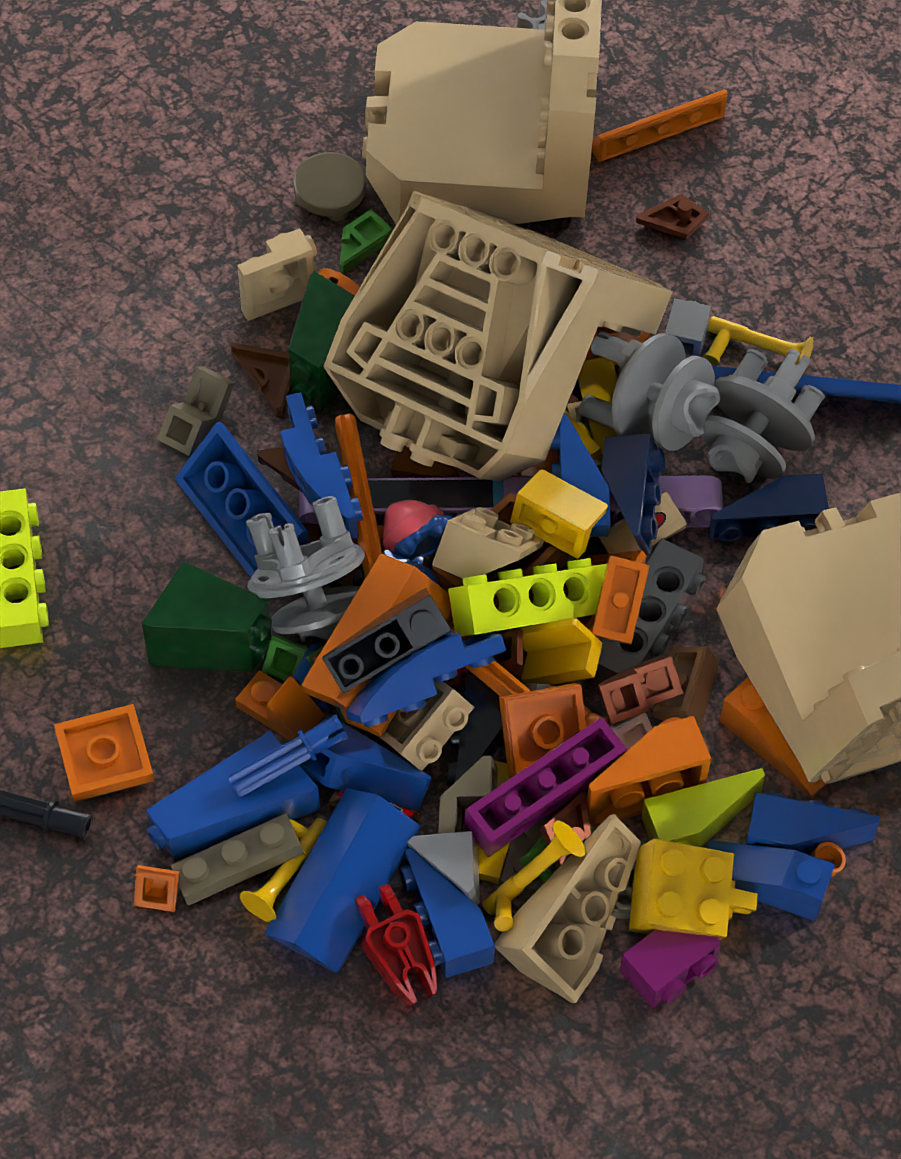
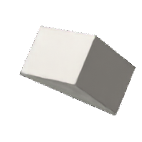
(453, 857)

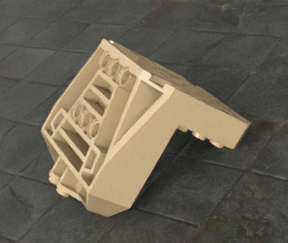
(487, 115)
(478, 336)
(823, 636)

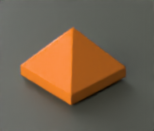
(156, 888)

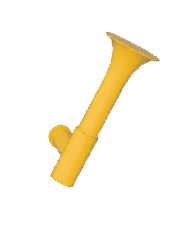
(728, 330)
(262, 901)
(499, 902)

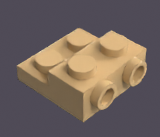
(278, 276)
(424, 731)

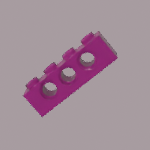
(543, 787)

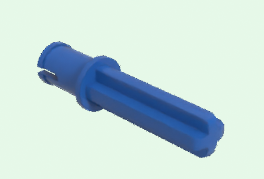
(288, 756)

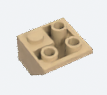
(482, 543)

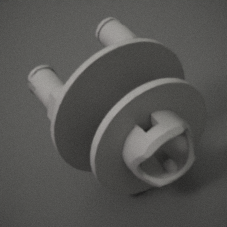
(655, 390)
(760, 417)
(295, 569)

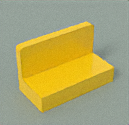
(558, 512)
(560, 652)

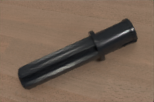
(45, 814)

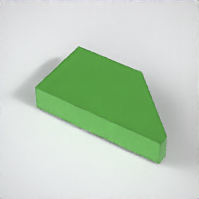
(362, 239)

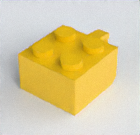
(685, 890)

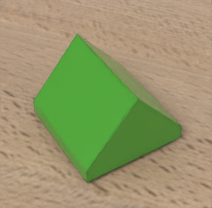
(283, 657)

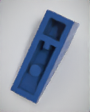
(780, 876)

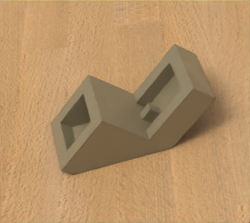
(203, 406)
(467, 790)

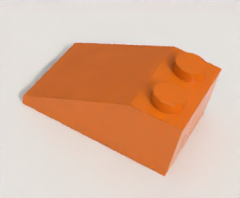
(751, 721)
(657, 764)

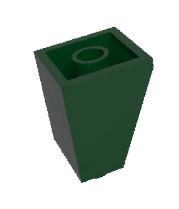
(312, 339)
(206, 624)

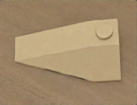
(566, 919)

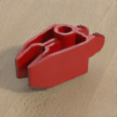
(397, 946)

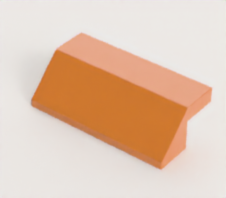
(383, 588)

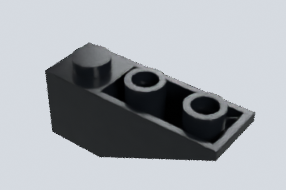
(386, 640)
(483, 731)

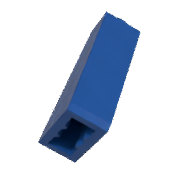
(212, 812)

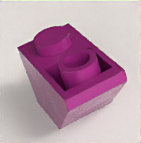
(668, 961)

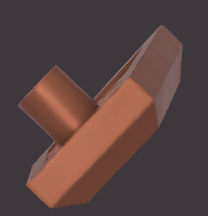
(675, 216)
(573, 814)

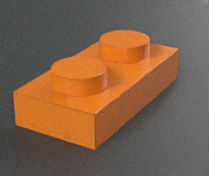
(620, 600)

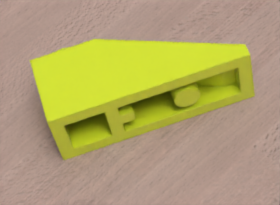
(701, 810)

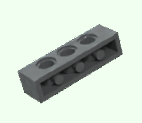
(669, 568)

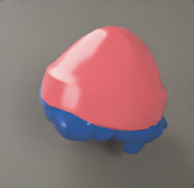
(413, 529)

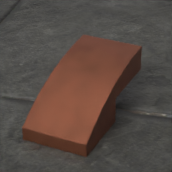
(639, 687)

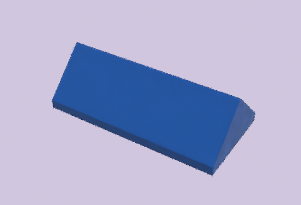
(232, 490)
(349, 860)

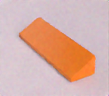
(659, 126)

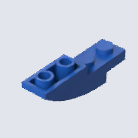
(312, 468)
(411, 679)

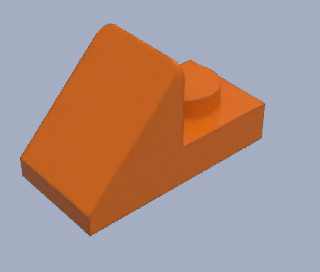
(279, 705)

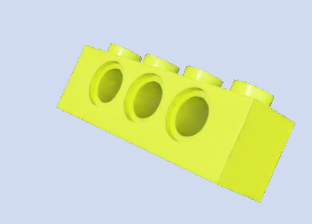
(474, 605)
(21, 621)

